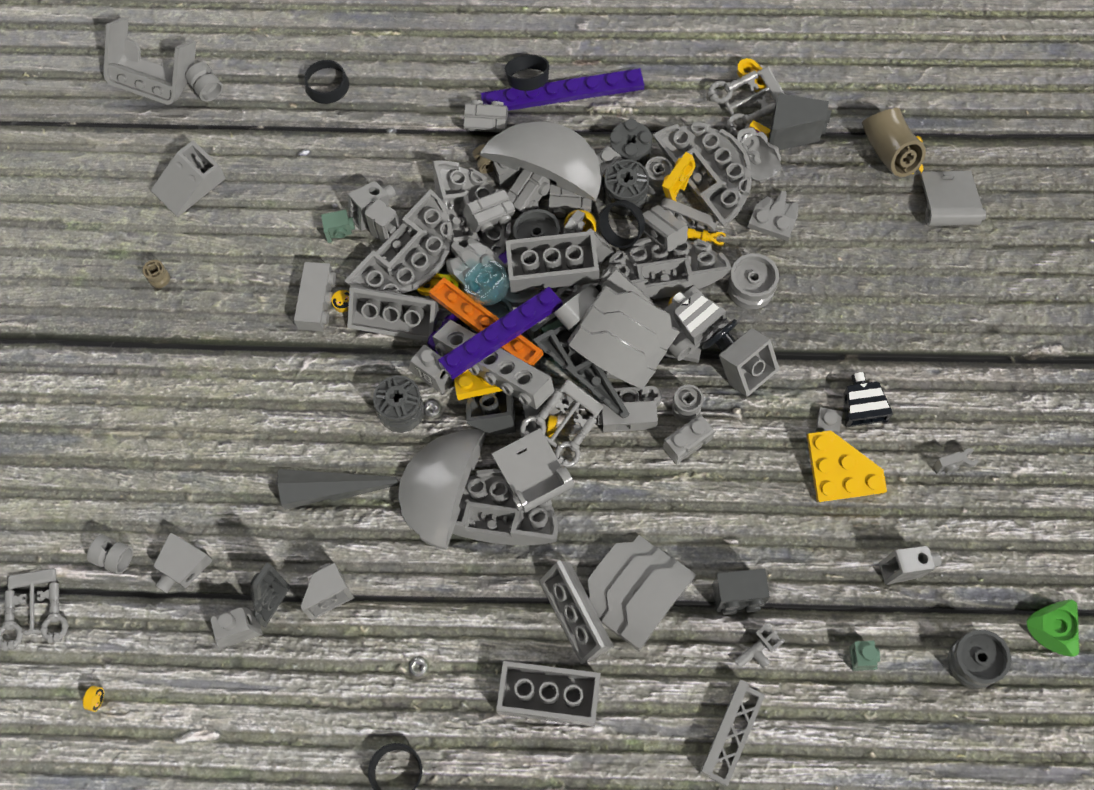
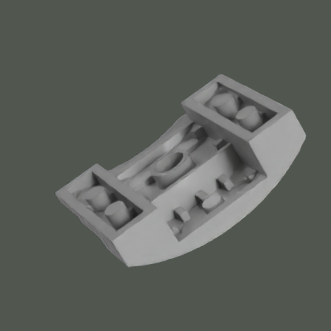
(624, 335)
(636, 589)

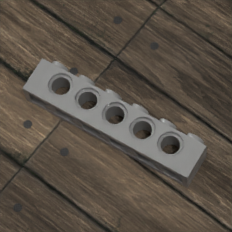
(499, 368)

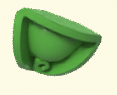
(1057, 627)

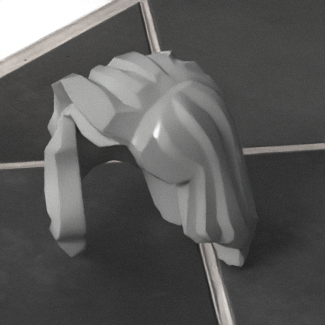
(762, 155)

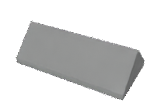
(392, 313)
(575, 612)

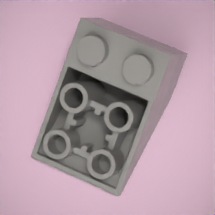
(187, 179)

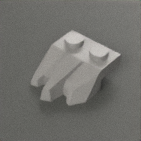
(774, 217)
(467, 258)

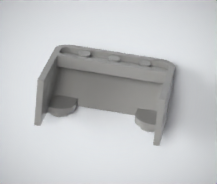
(131, 73)

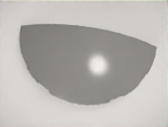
(549, 152)
(721, 170)
(455, 189)
(411, 252)
(668, 273)
(436, 482)
(492, 517)

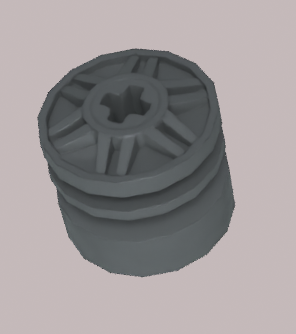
(628, 182)
(400, 415)

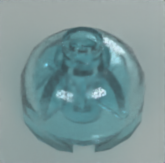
(487, 283)

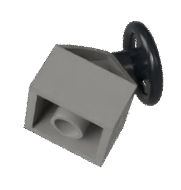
(747, 360)

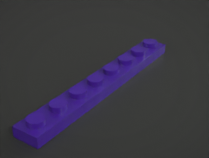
(568, 90)

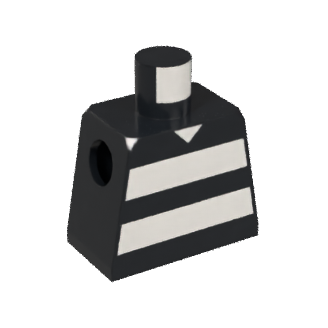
(865, 402)

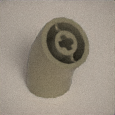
(894, 142)

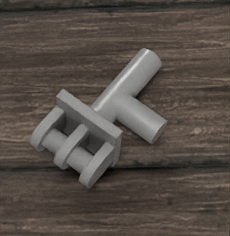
(756, 649)

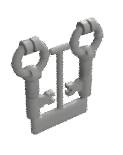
(749, 79)
(581, 398)
(31, 579)

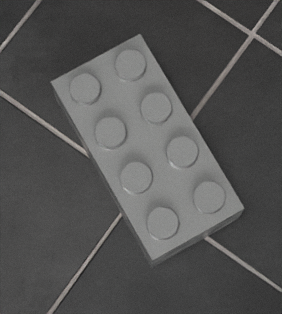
(552, 261)
(548, 693)

